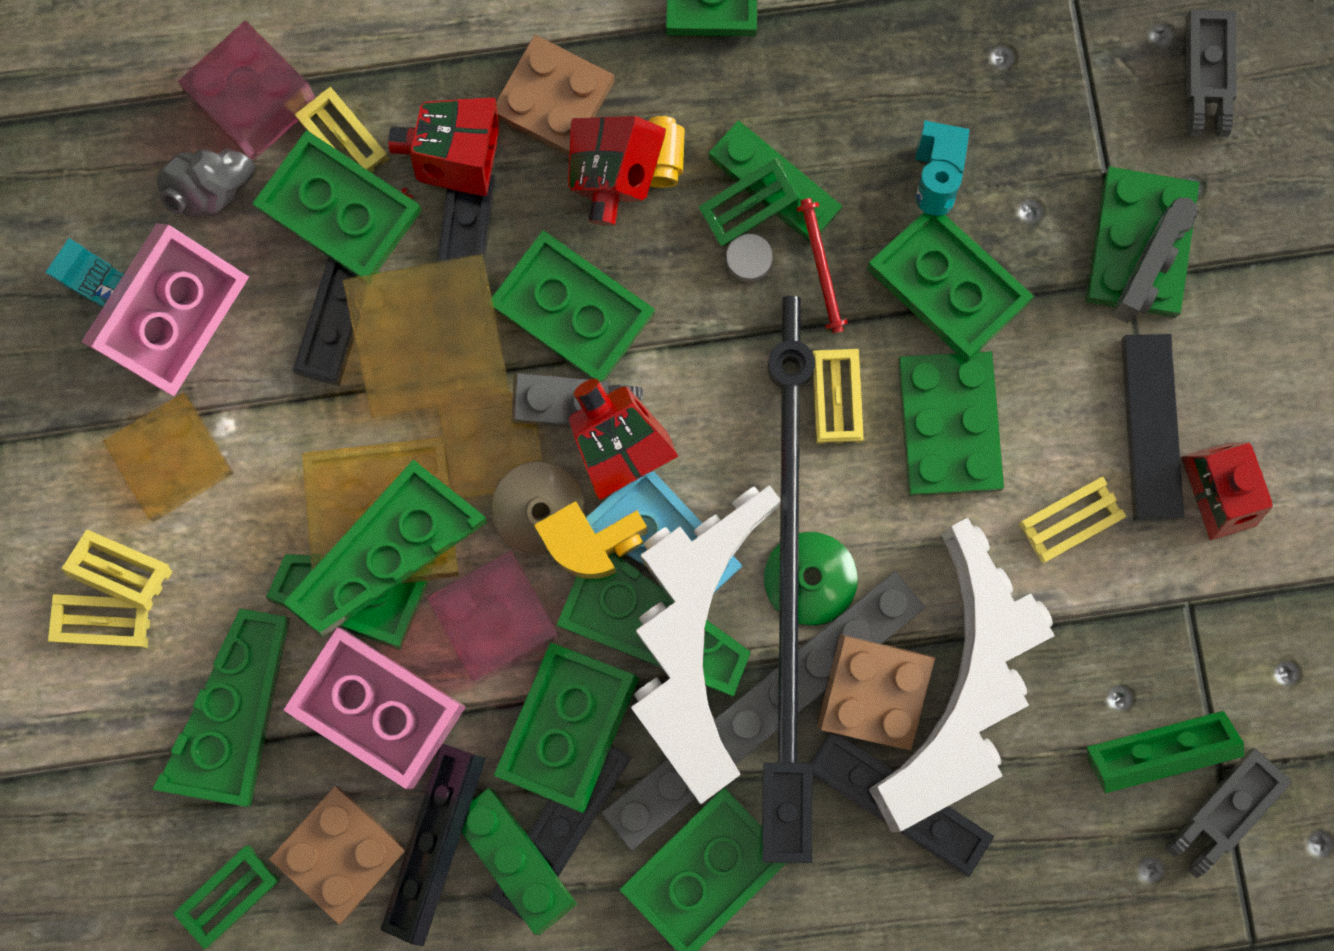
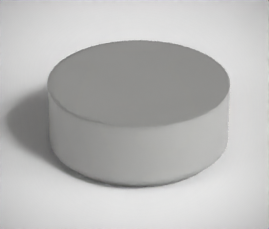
(749, 258)

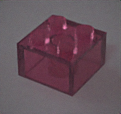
(247, 90)
(493, 617)

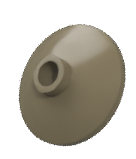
(520, 491)

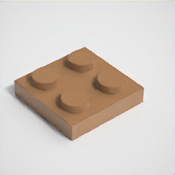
(551, 90)
(875, 692)
(338, 854)

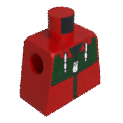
(451, 143)
(612, 162)
(617, 437)
(1228, 488)

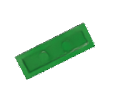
(744, 152)
(1165, 751)
(516, 863)

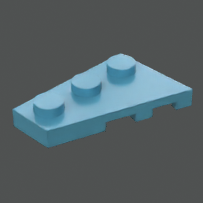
(658, 509)

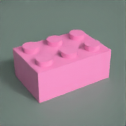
(165, 308)
(374, 708)

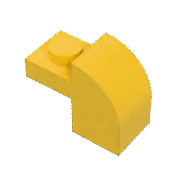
(580, 549)

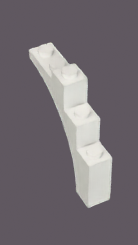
(689, 573)
(995, 630)

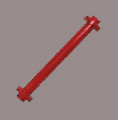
(836, 323)

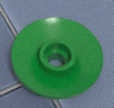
(837, 585)

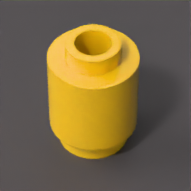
(671, 155)

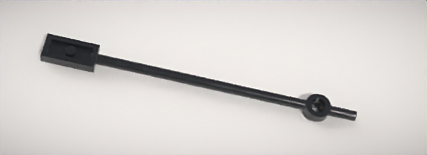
(788, 783)

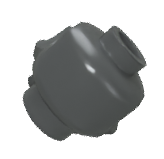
(203, 181)

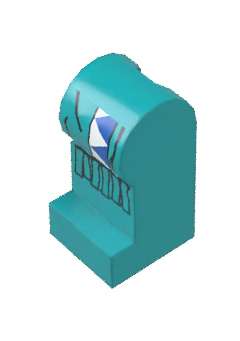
(945, 153)
(84, 273)

